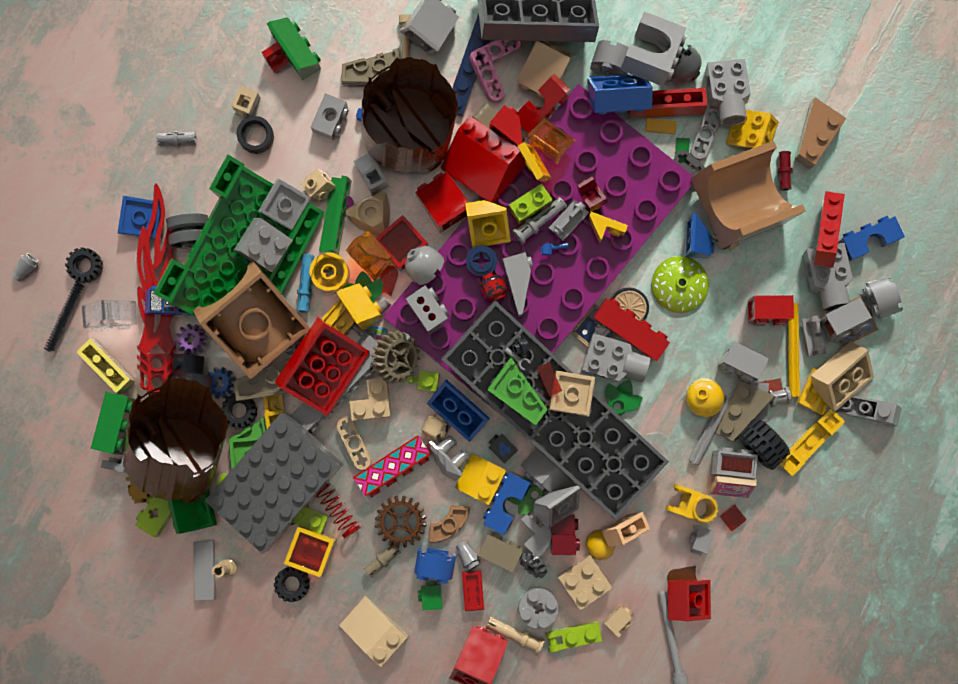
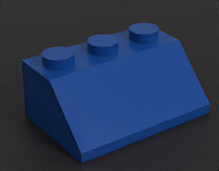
(619, 93)
(458, 410)

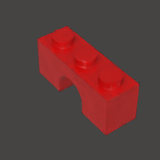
(553, 91)

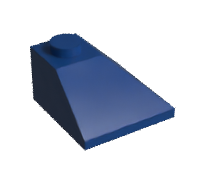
(698, 239)

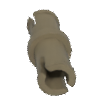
(382, 560)

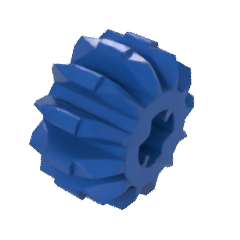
(222, 374)

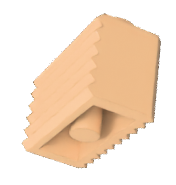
(625, 529)

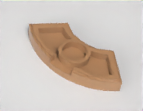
(449, 525)

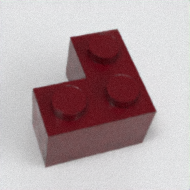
(564, 538)

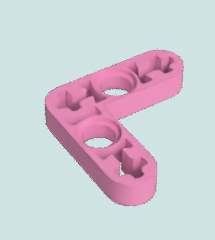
(487, 59)

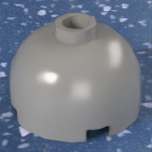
(423, 263)

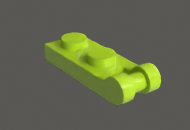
(574, 636)

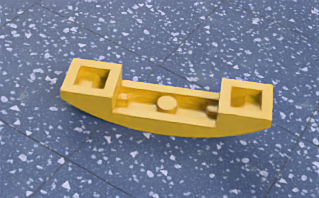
(811, 441)

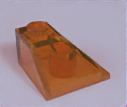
(369, 255)

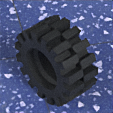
(75, 257)
(246, 419)
(280, 584)

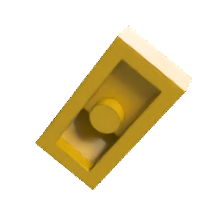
(601, 223)

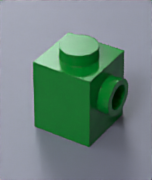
(430, 596)

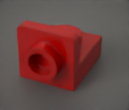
(275, 57)

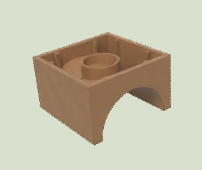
(742, 196)
(252, 322)

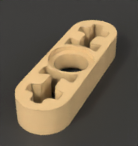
(352, 428)

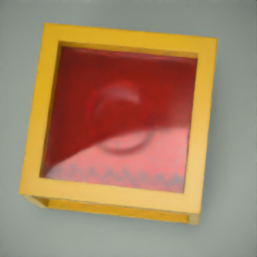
(310, 551)

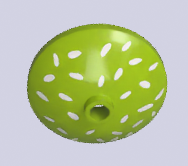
(671, 294)

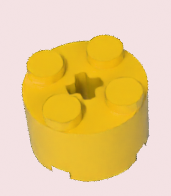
(324, 264)

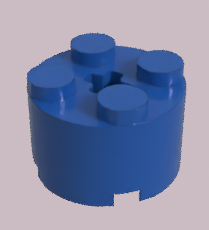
(434, 565)

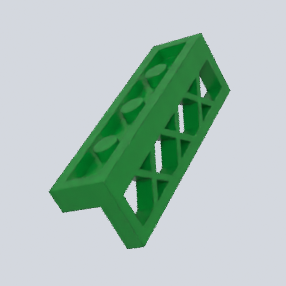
(335, 215)

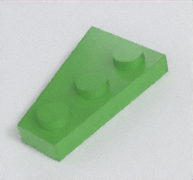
(517, 393)

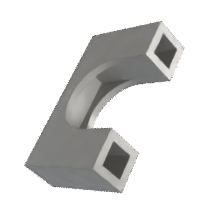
(650, 65)

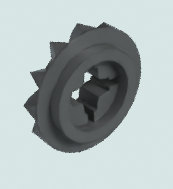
(533, 565)

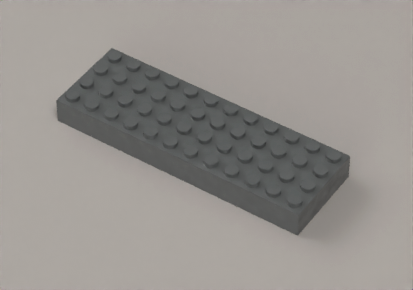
(594, 450)

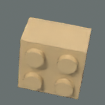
(584, 582)

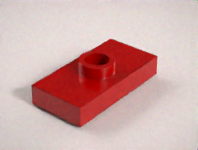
(473, 590)

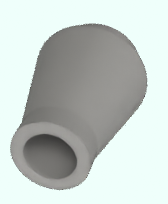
(25, 265)
(468, 556)

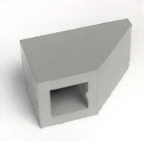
(371, 173)

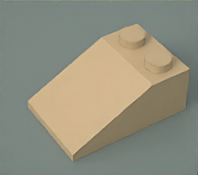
(373, 631)

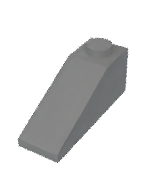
(518, 275)

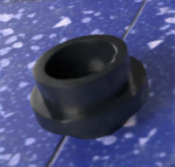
(520, 347)

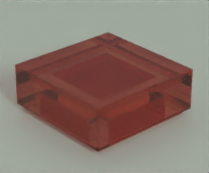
(732, 517)

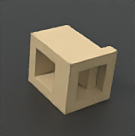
(245, 95)
(619, 620)

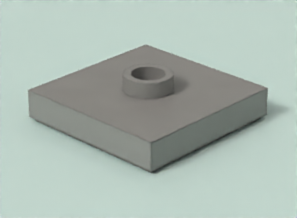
(284, 204)

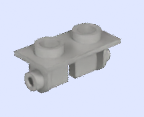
(569, 219)
(813, 336)

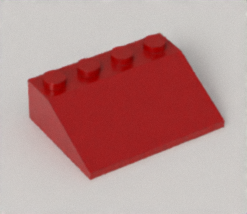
(482, 160)
(322, 366)

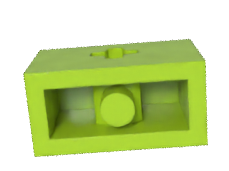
(530, 204)
(151, 524)

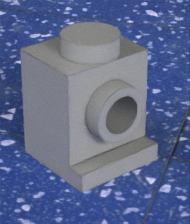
(700, 540)

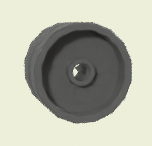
(185, 229)

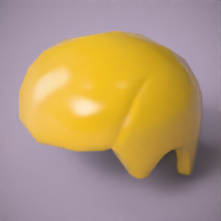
(598, 546)

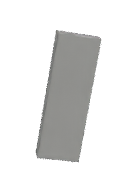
(203, 563)

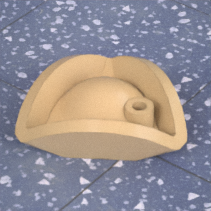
(371, 213)

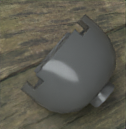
(687, 65)

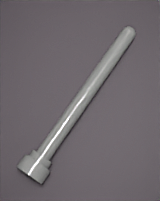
(679, 676)

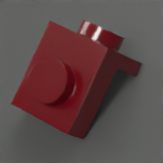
(591, 194)

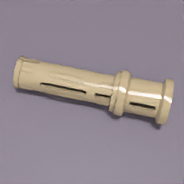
(224, 569)
(524, 639)

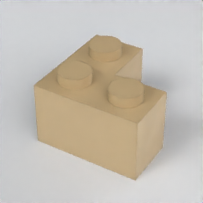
(376, 406)

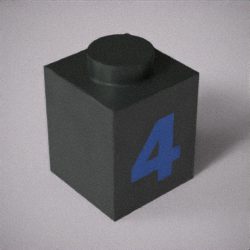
(502, 447)

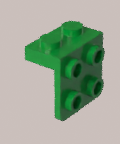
(192, 515)

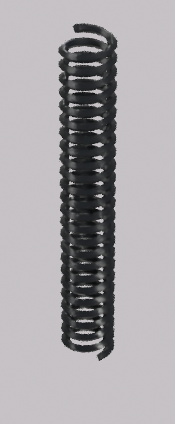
(64, 316)

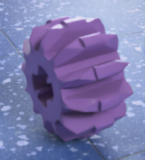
(186, 335)

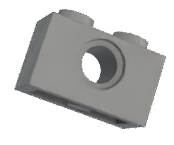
(328, 106)

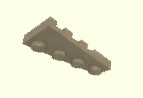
(261, 384)

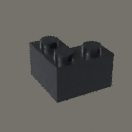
(190, 368)

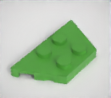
(245, 440)

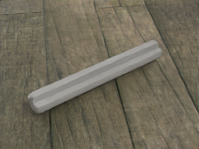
(708, 434)

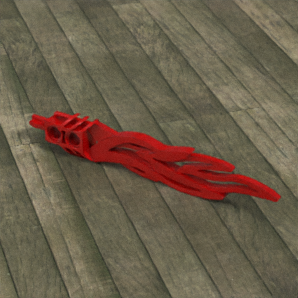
(162, 335)

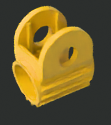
(693, 498)

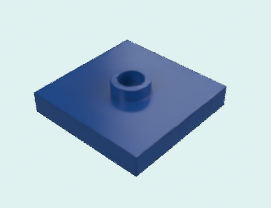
(137, 214)

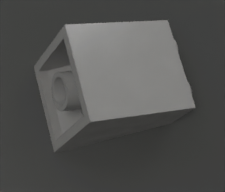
(430, 25)

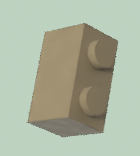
(500, 552)

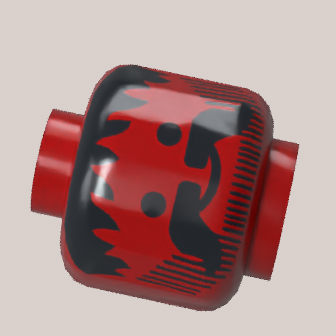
(493, 287)

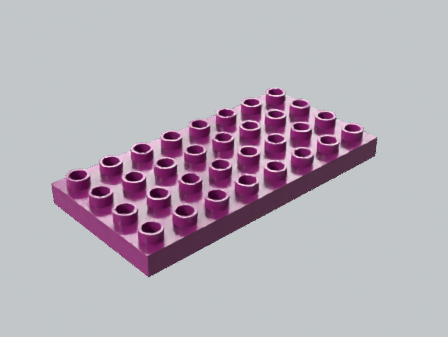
(640, 192)

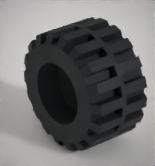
(765, 443)

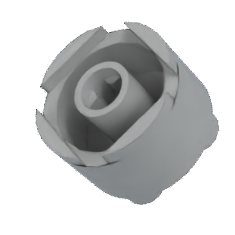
(609, 58)
(883, 297)
(534, 597)

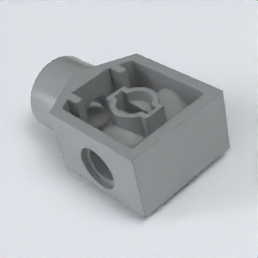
(728, 90)
(828, 281)
(614, 360)

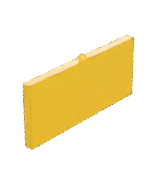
(660, 126)

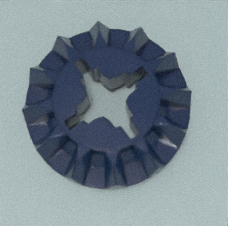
(474, 254)

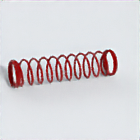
(348, 532)

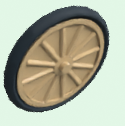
(633, 300)

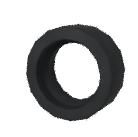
(246, 123)

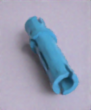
(304, 291)

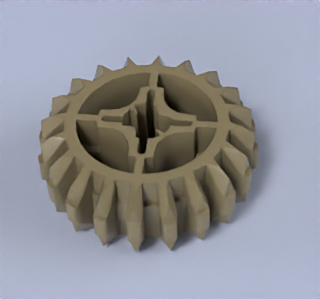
(386, 357)

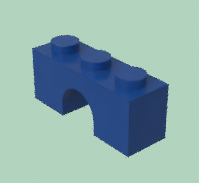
(886, 231)
(498, 517)

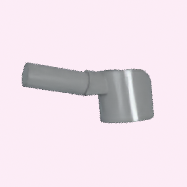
(517, 358)

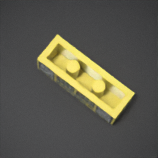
(105, 366)

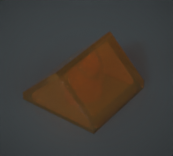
(550, 140)

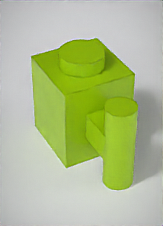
(426, 381)

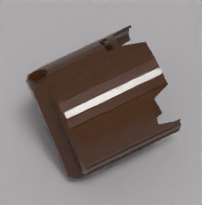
(408, 116)
(175, 440)

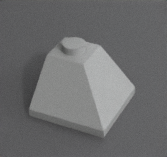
(557, 505)

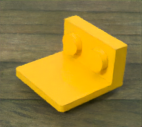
(755, 131)

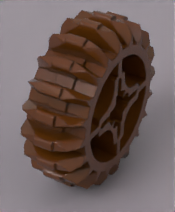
(389, 534)

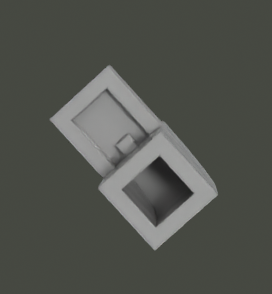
(540, 539)

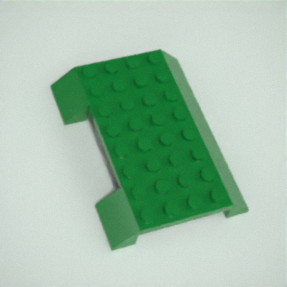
(213, 264)

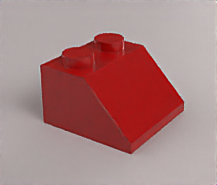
(507, 125)
(689, 600)

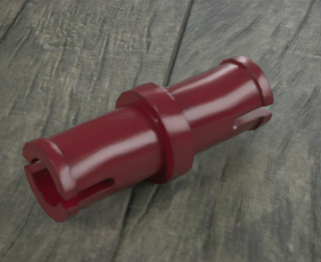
(785, 170)

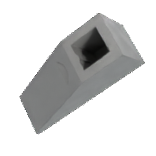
(872, 410)

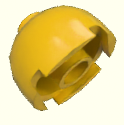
(705, 398)

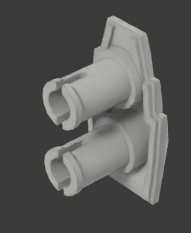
(448, 466)

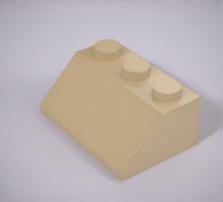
(843, 375)

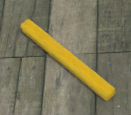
(793, 354)

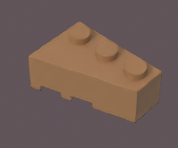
(818, 131)

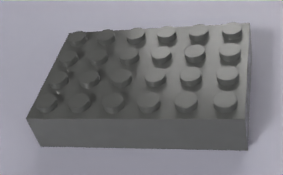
(539, 20)
(274, 482)

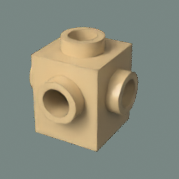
(317, 185)

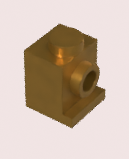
(137, 495)

